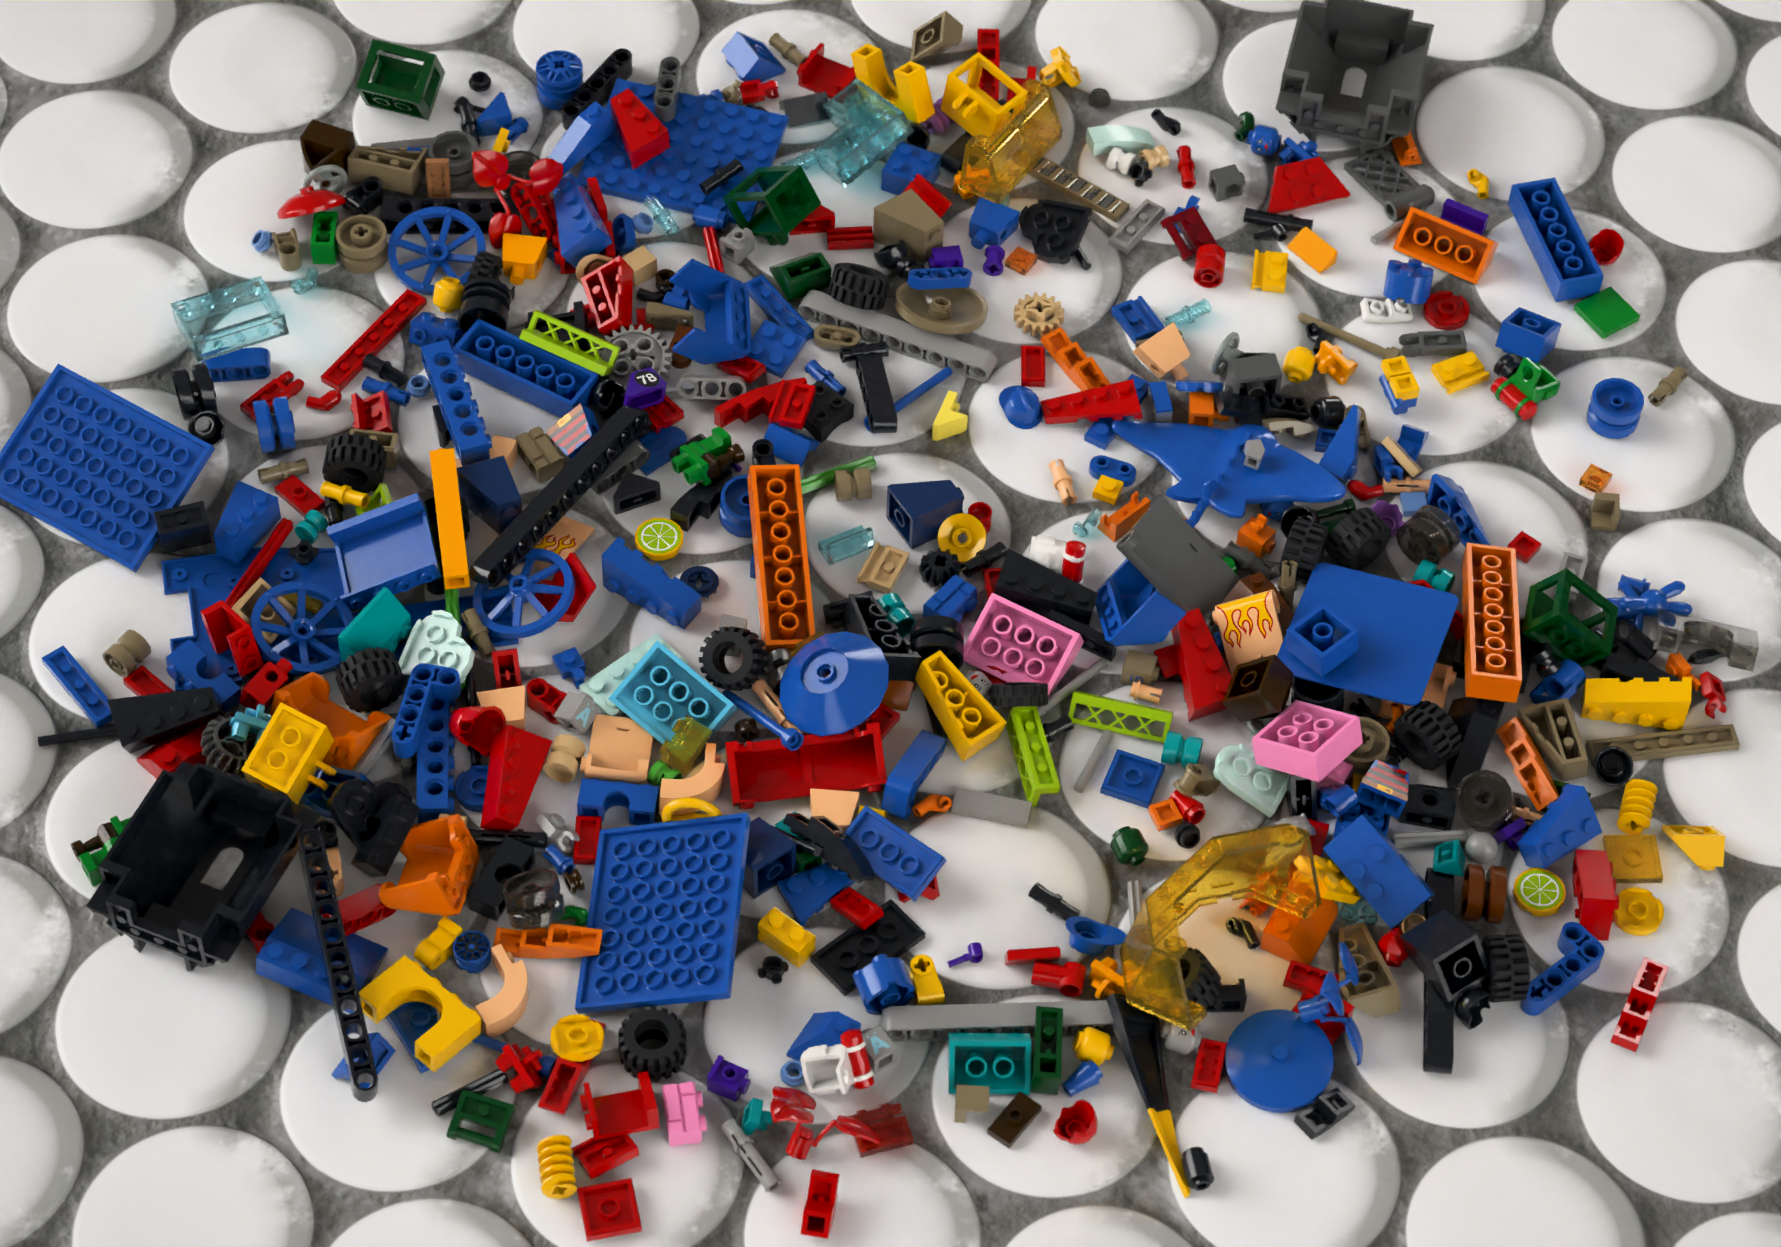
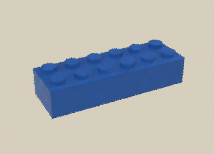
(1555, 239)
(524, 369)

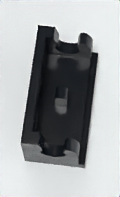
(1230, 999)

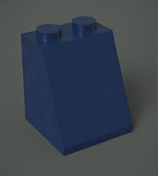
(490, 492)
(921, 508)
(768, 858)

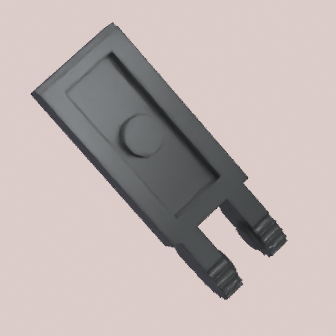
(1433, 343)

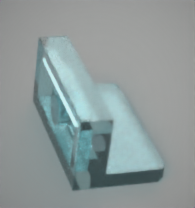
(846, 544)

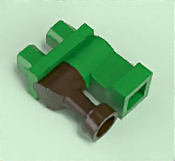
(705, 459)
(105, 838)

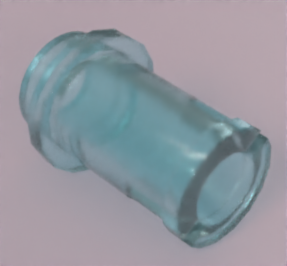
(1349, 911)

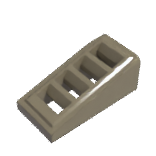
(664, 316)

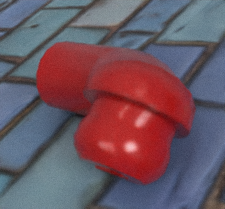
(1363, 491)

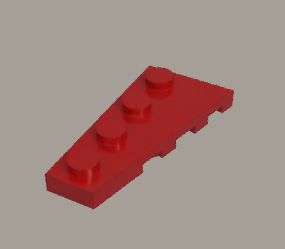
(1100, 402)

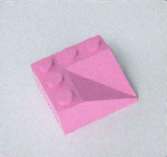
(1307, 740)

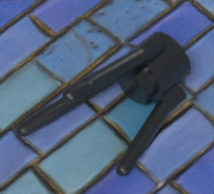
(834, 611)

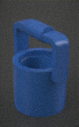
(1561, 684)

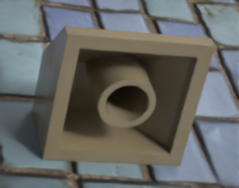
(936, 37)

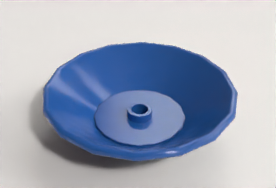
(843, 697)

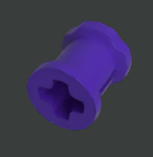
(993, 264)

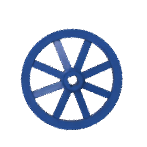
(433, 247)
(523, 590)
(300, 625)

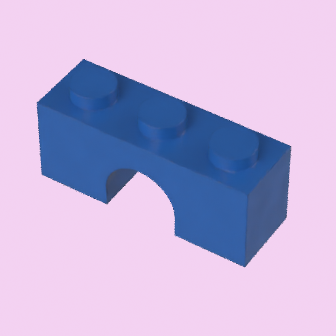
(188, 662)
(598, 796)

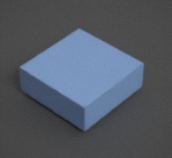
(1412, 502)

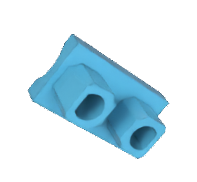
(252, 721)

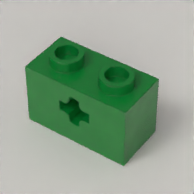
(323, 237)

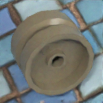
(362, 244)
(1374, 746)

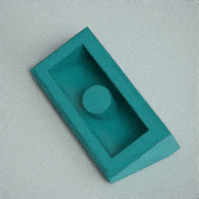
(1449, 858)

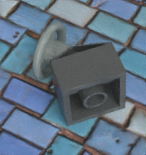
(1247, 372)

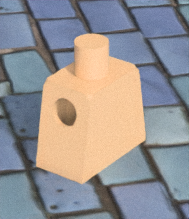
(1165, 353)
(511, 702)
(835, 805)

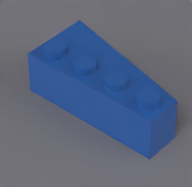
(578, 221)
(648, 585)

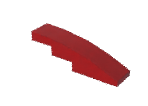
(989, 47)
(749, 404)
(1639, 1004)
(564, 1083)

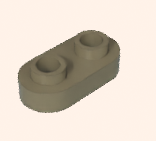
(835, 337)

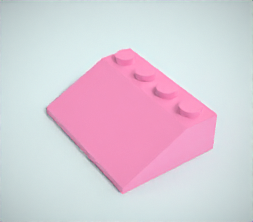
(1020, 644)

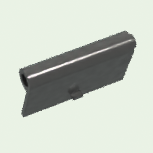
(1177, 560)

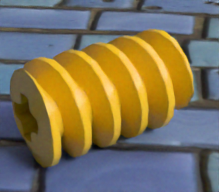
(1637, 806)
(556, 1167)

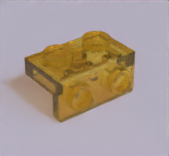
(685, 745)

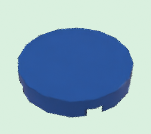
(1199, 385)
(471, 787)

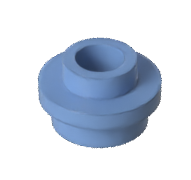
(643, 223)
(262, 241)
(419, 386)
(792, 1066)

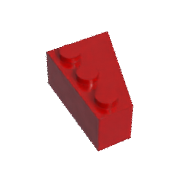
(639, 129)

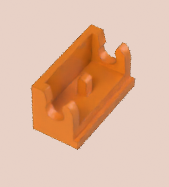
(1123, 519)

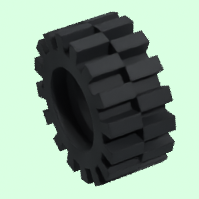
(486, 265)

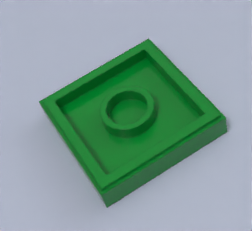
(1606, 312)

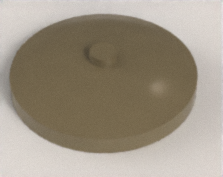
(942, 309)

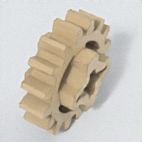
(1038, 314)

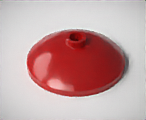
(309, 202)

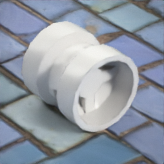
(1120, 160)

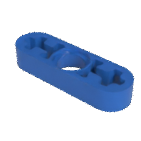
(939, 278)

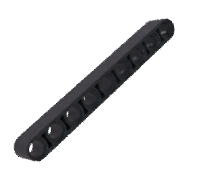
(1437, 1012)

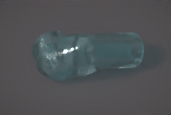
(301, 287)
(1088, 525)

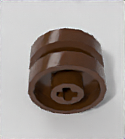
(1483, 893)

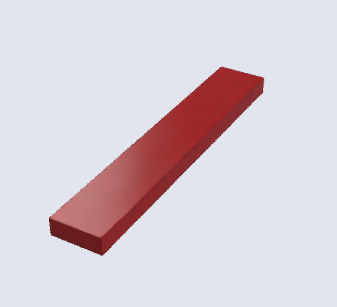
(373, 339)

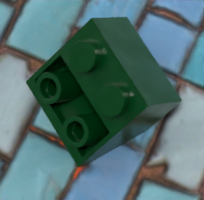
(802, 275)

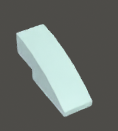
(1128, 138)

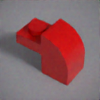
(820, 1204)

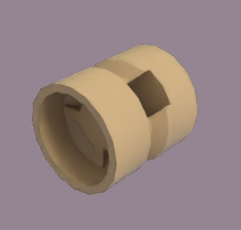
(564, 758)

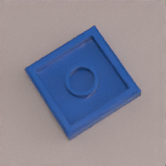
(1132, 778)

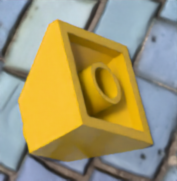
(1700, 844)

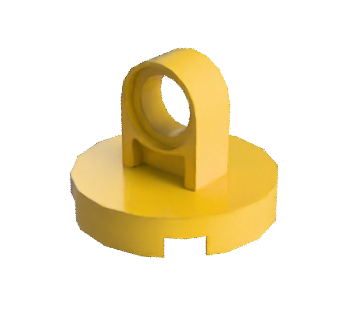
(1061, 69)

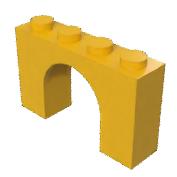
(912, 88)
(407, 983)

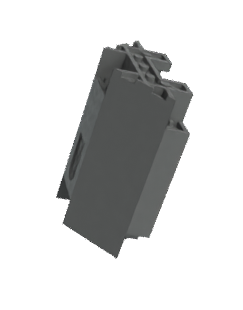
(1347, 36)

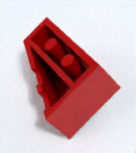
(610, 295)
(1594, 891)

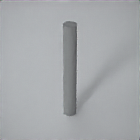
(1387, 232)
(1093, 761)

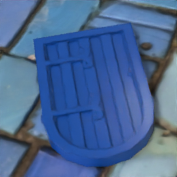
(660, 446)

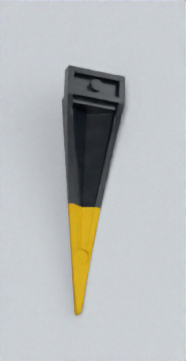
(1142, 1047)

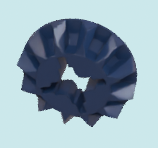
(708, 577)

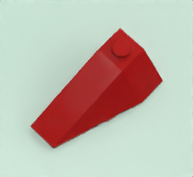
(171, 752)

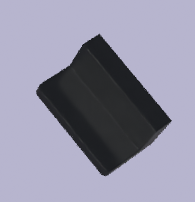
(805, 108)

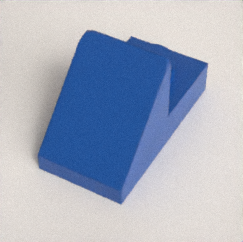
(1412, 440)

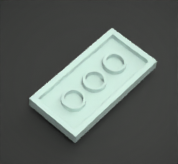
(605, 682)

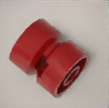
(1209, 265)

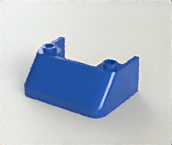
(725, 311)
(1133, 609)

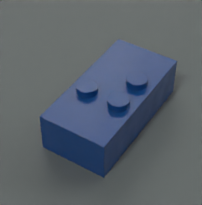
(1378, 871)

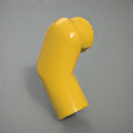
(1479, 181)

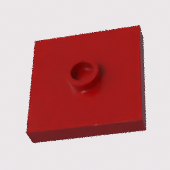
(609, 1209)

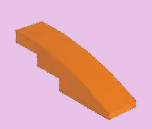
(1073, 361)
(1528, 764)
(550, 942)

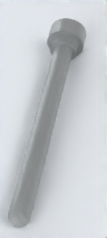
(1072, 686)

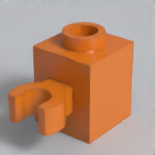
(1203, 410)
(1257, 536)

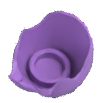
(1389, 515)

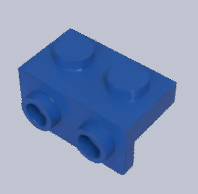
(431, 329)

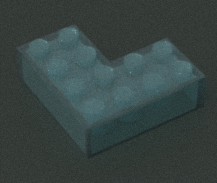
(865, 132)

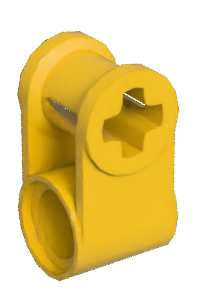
(926, 983)

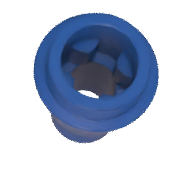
(1082, 1078)

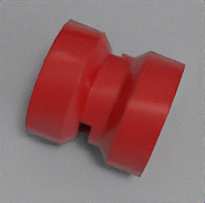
(983, 513)

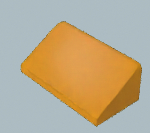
(1313, 250)

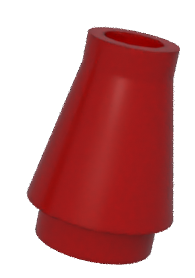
(1190, 809)

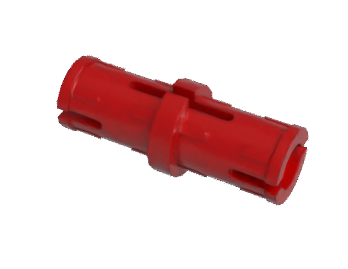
(1186, 167)

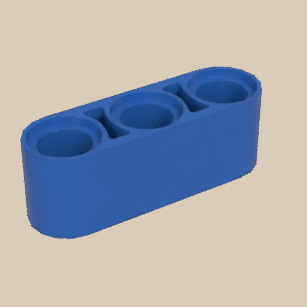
(240, 365)

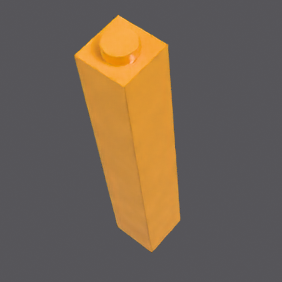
(449, 518)

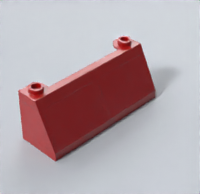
(833, 762)

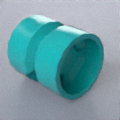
(1438, 579)
(897, 613)
(1178, 749)

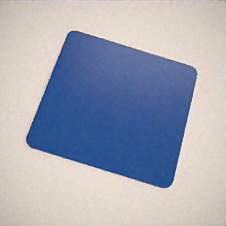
(1397, 627)

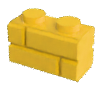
(786, 937)

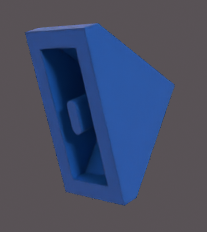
(494, 117)

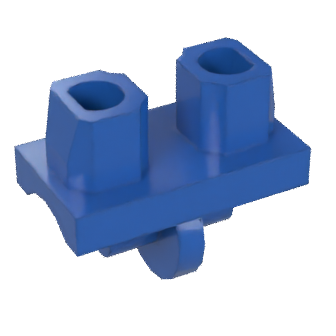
(1297, 152)

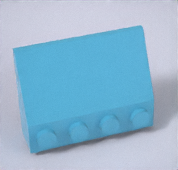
(667, 689)

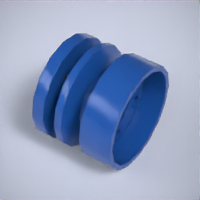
(558, 78)

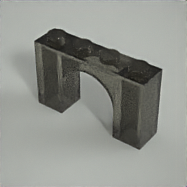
(1736, 643)

